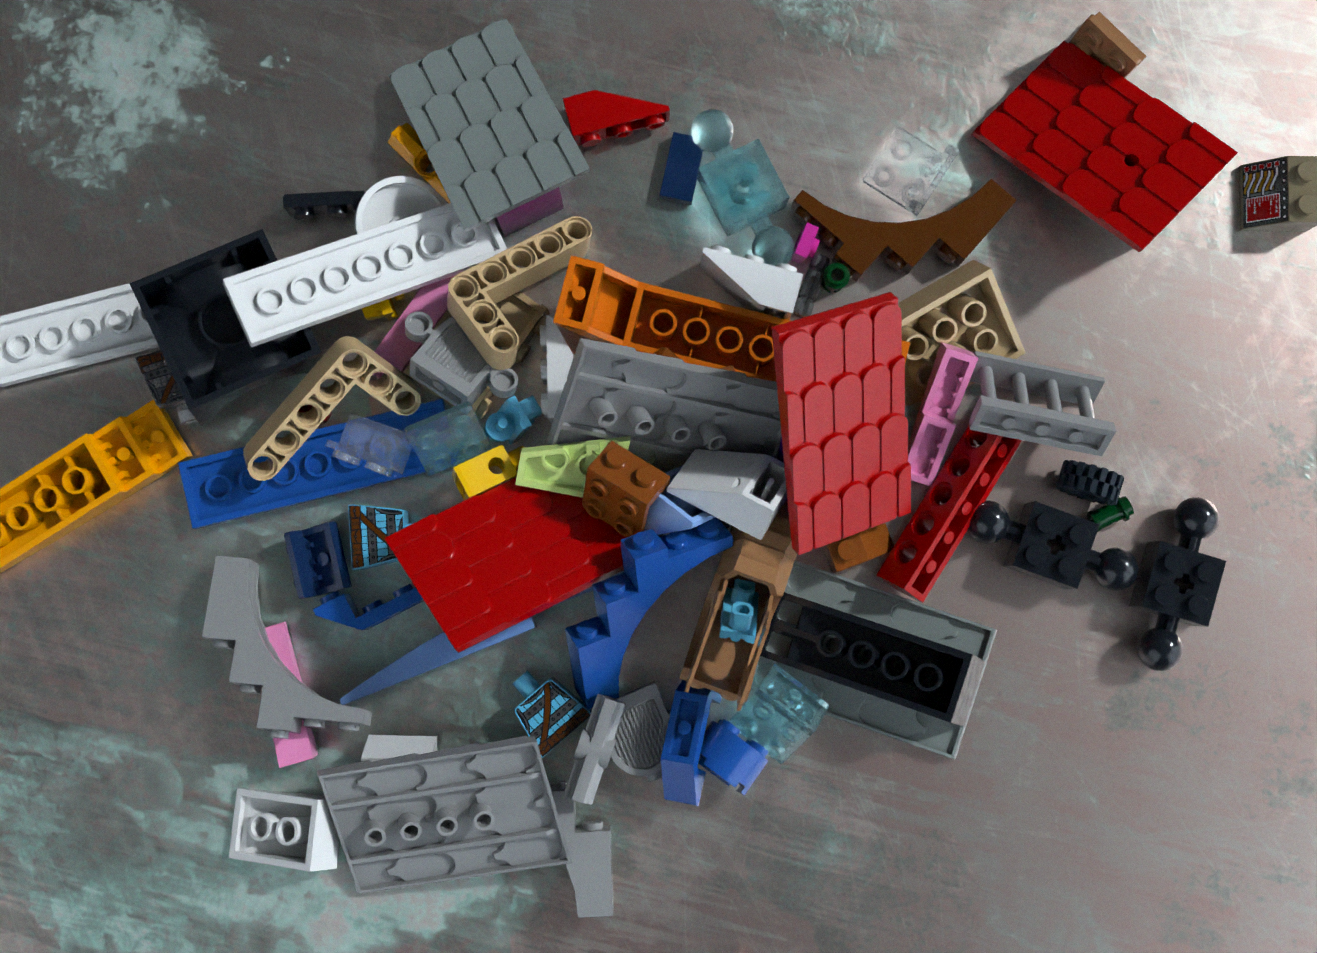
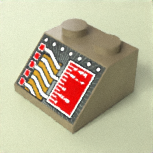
(1278, 194)

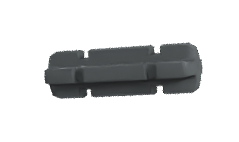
(811, 285)

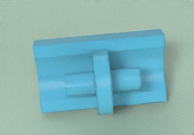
(512, 419)
(739, 612)

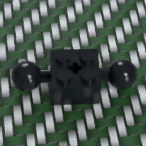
(1073, 543)
(1198, 577)

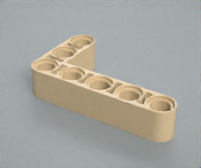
(510, 280)
(324, 401)

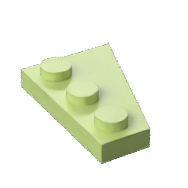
(561, 466)

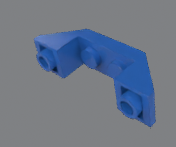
(344, 610)
(683, 744)

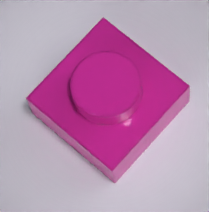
(806, 243)

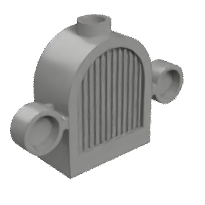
(451, 362)
(641, 732)

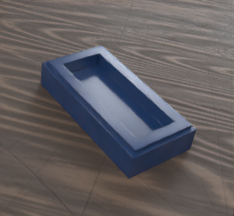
(681, 169)

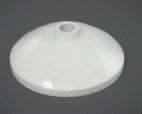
(394, 200)

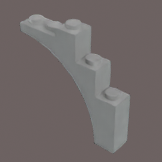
(236, 619)
(590, 857)

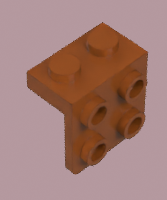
(622, 489)

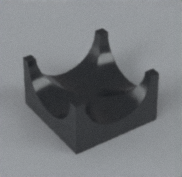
(203, 334)

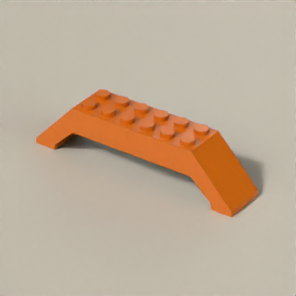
(648, 317)

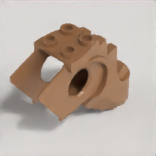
(720, 662)

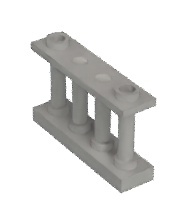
(1034, 423)

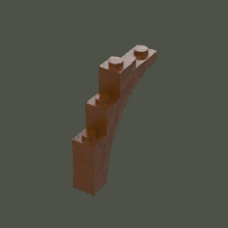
(905, 243)

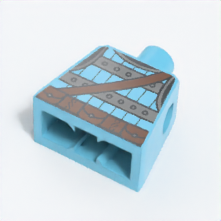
(367, 533)
(548, 711)

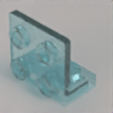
(448, 438)
(780, 714)

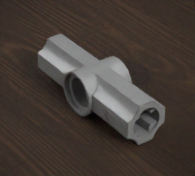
(594, 749)

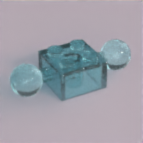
(749, 168)

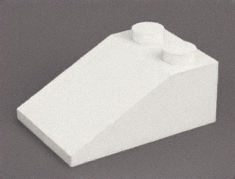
(284, 830)

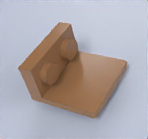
(1107, 45)

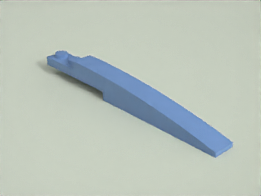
(431, 655)

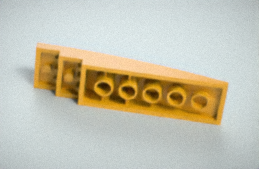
(86, 480)

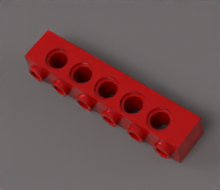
(946, 512)

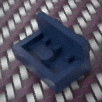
(317, 560)

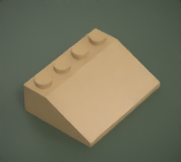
(959, 311)

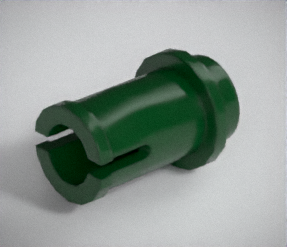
(841, 273)
(1111, 514)

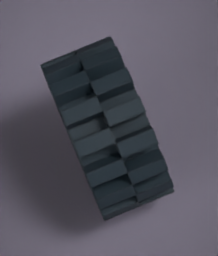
(1090, 482)

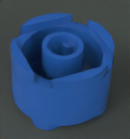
(731, 757)

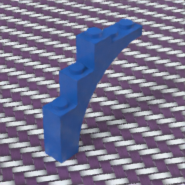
(622, 600)

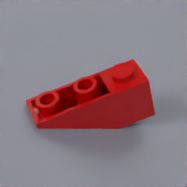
(604, 115)

